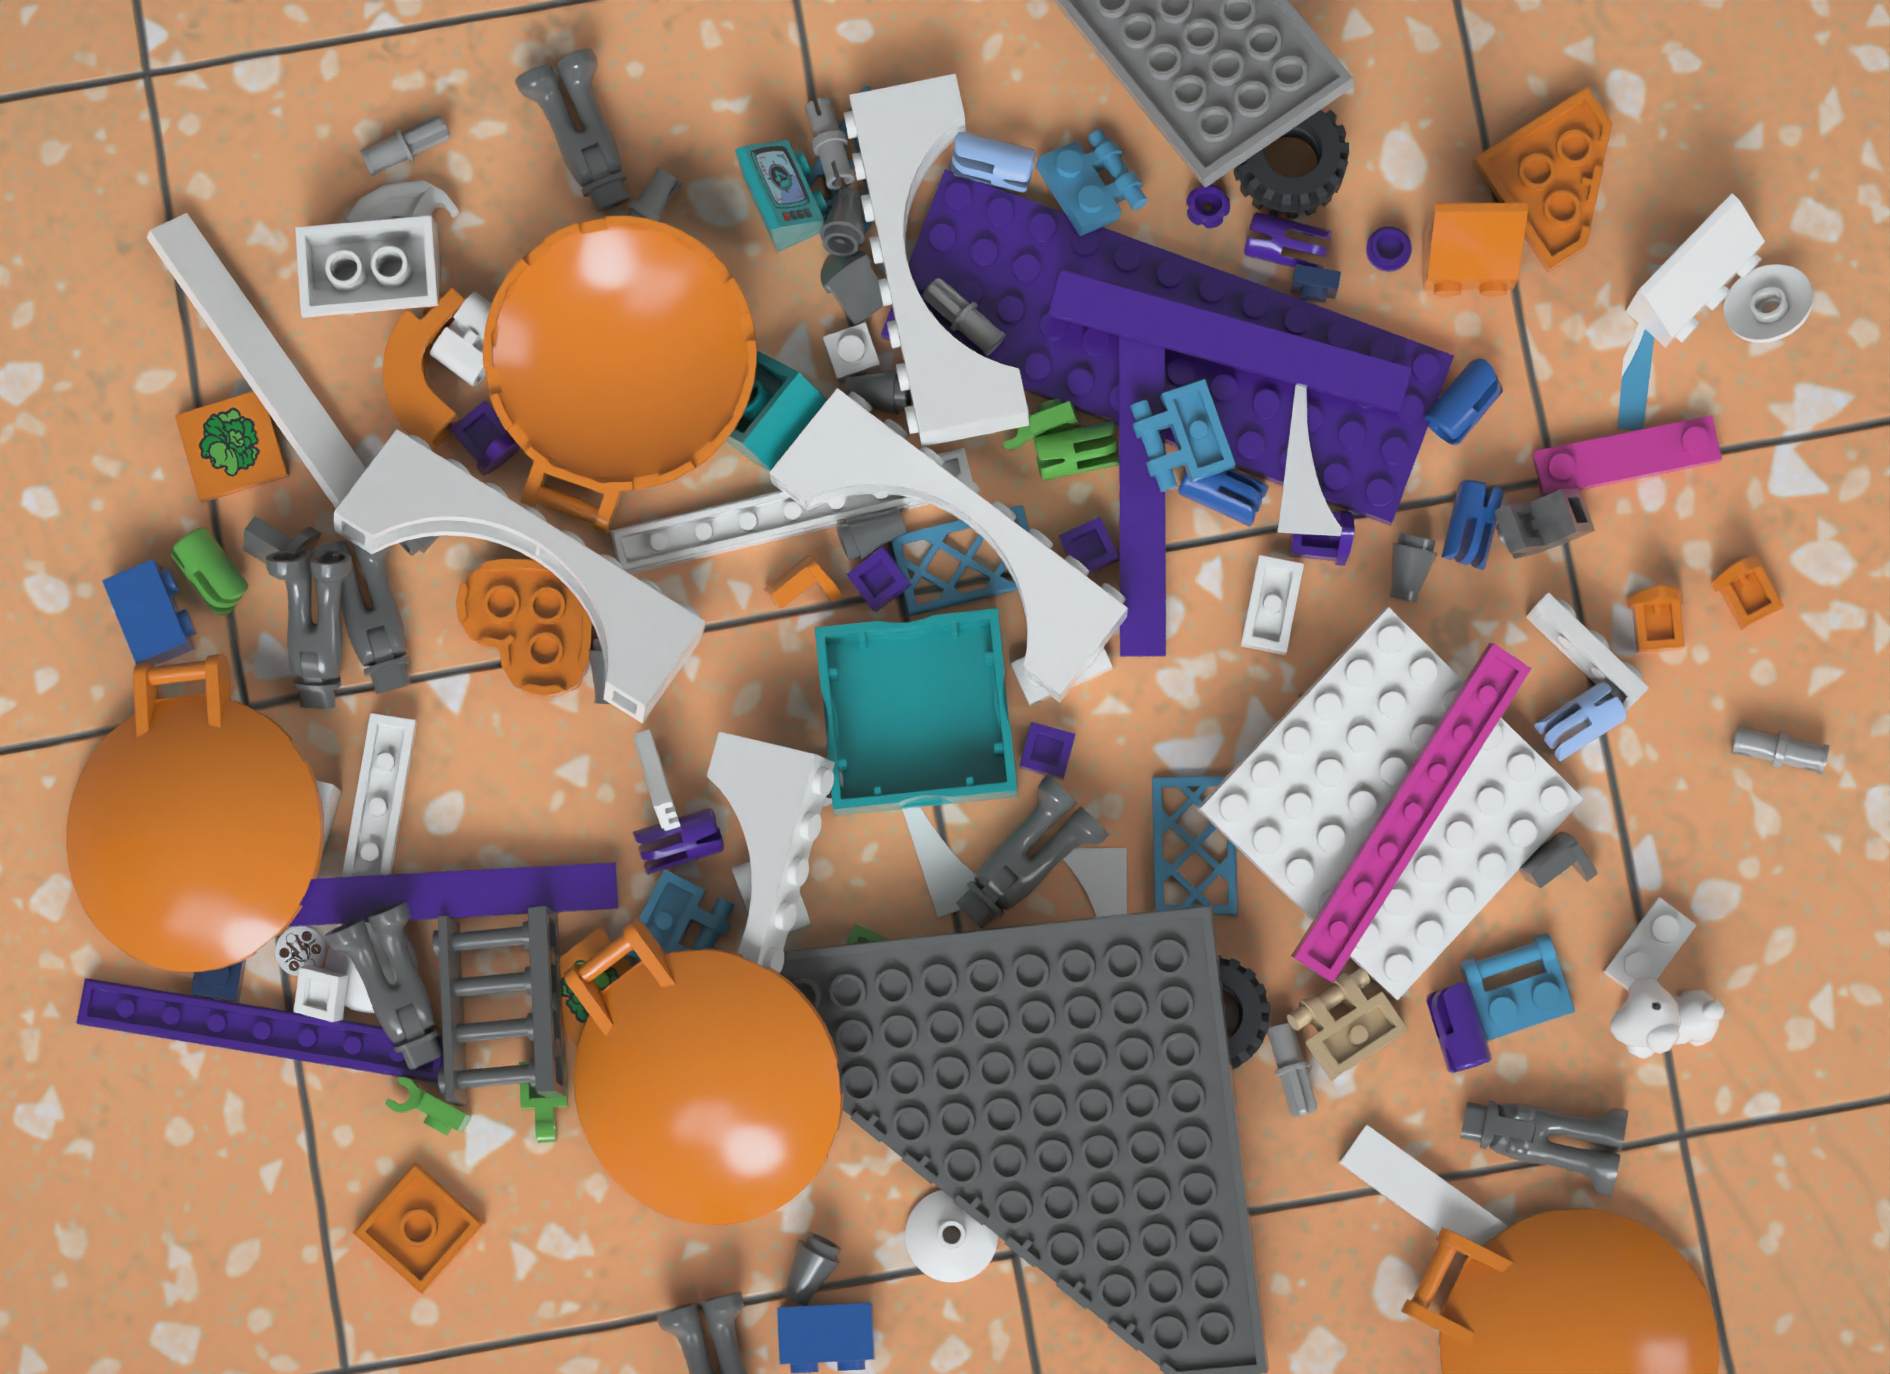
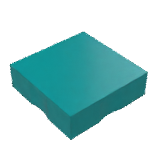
(916, 712)

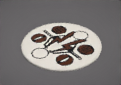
(299, 948)

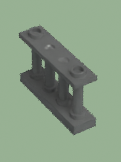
(541, 1026)

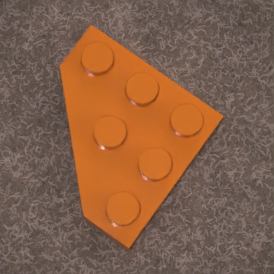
(1555, 170)

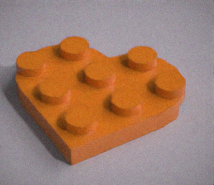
(530, 621)

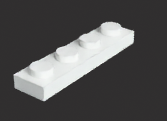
(380, 796)

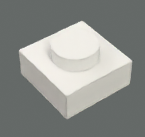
(851, 352)
(321, 993)

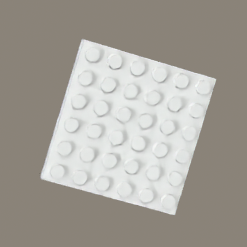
(1331, 768)

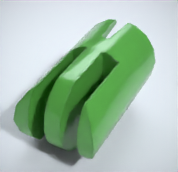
(1076, 450)
(209, 570)

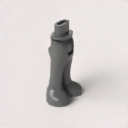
(588, 153)
(377, 632)
(313, 648)
(1008, 871)
(399, 1007)
(1523, 1134)
(720, 1316)

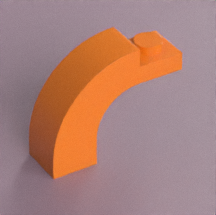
(406, 371)

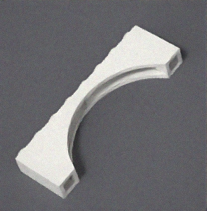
(950, 386)
(855, 453)
(419, 494)
(779, 807)

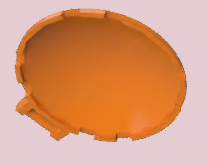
(617, 359)
(193, 825)
(703, 1080)
(1569, 1299)

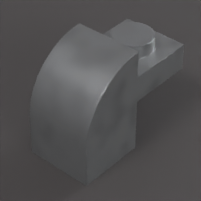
(1543, 522)

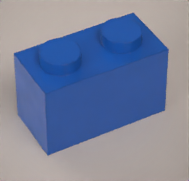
(149, 613)
(826, 1335)

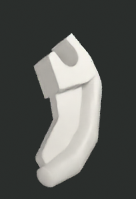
(401, 201)

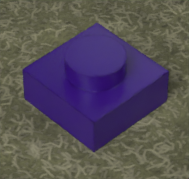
(1090, 545)
(879, 579)
(1047, 750)

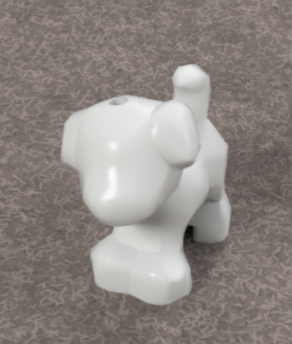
(1657, 1021)

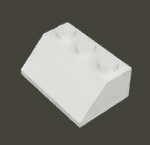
(368, 266)
(1698, 273)

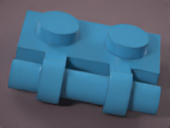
(1079, 188)
(1195, 430)
(672, 909)

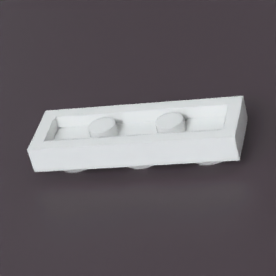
(1587, 649)

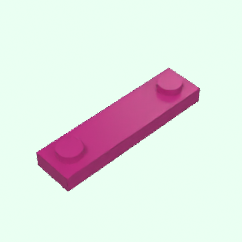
(1627, 456)

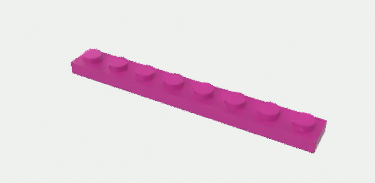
(1411, 812)

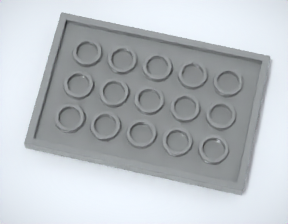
(1213, 71)

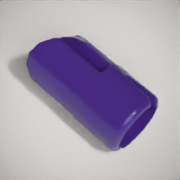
(1276, 229)
(693, 840)
(1458, 1027)

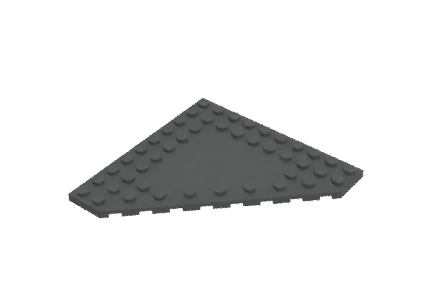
(1072, 1099)

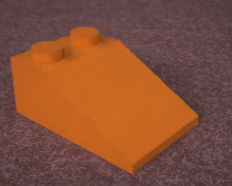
(1473, 248)

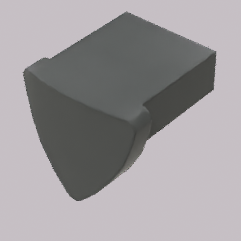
(852, 285)
(263, 539)
(1556, 857)

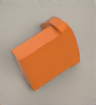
(799, 579)
(1748, 591)
(1657, 619)

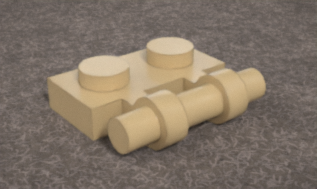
(1354, 1036)

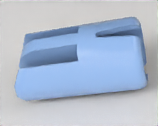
(992, 161)
(1581, 720)

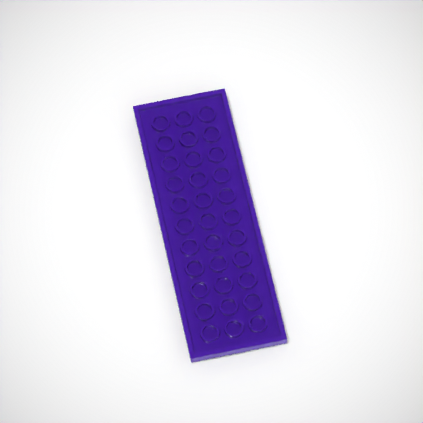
(1008, 261)

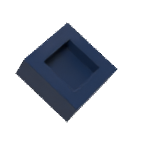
(1315, 283)
(220, 983)

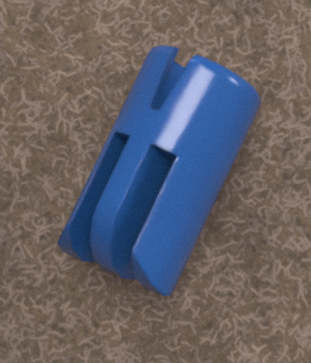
(1464, 402)
(1227, 494)
(1472, 523)

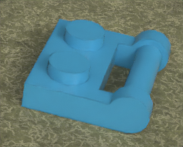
(1522, 1002)

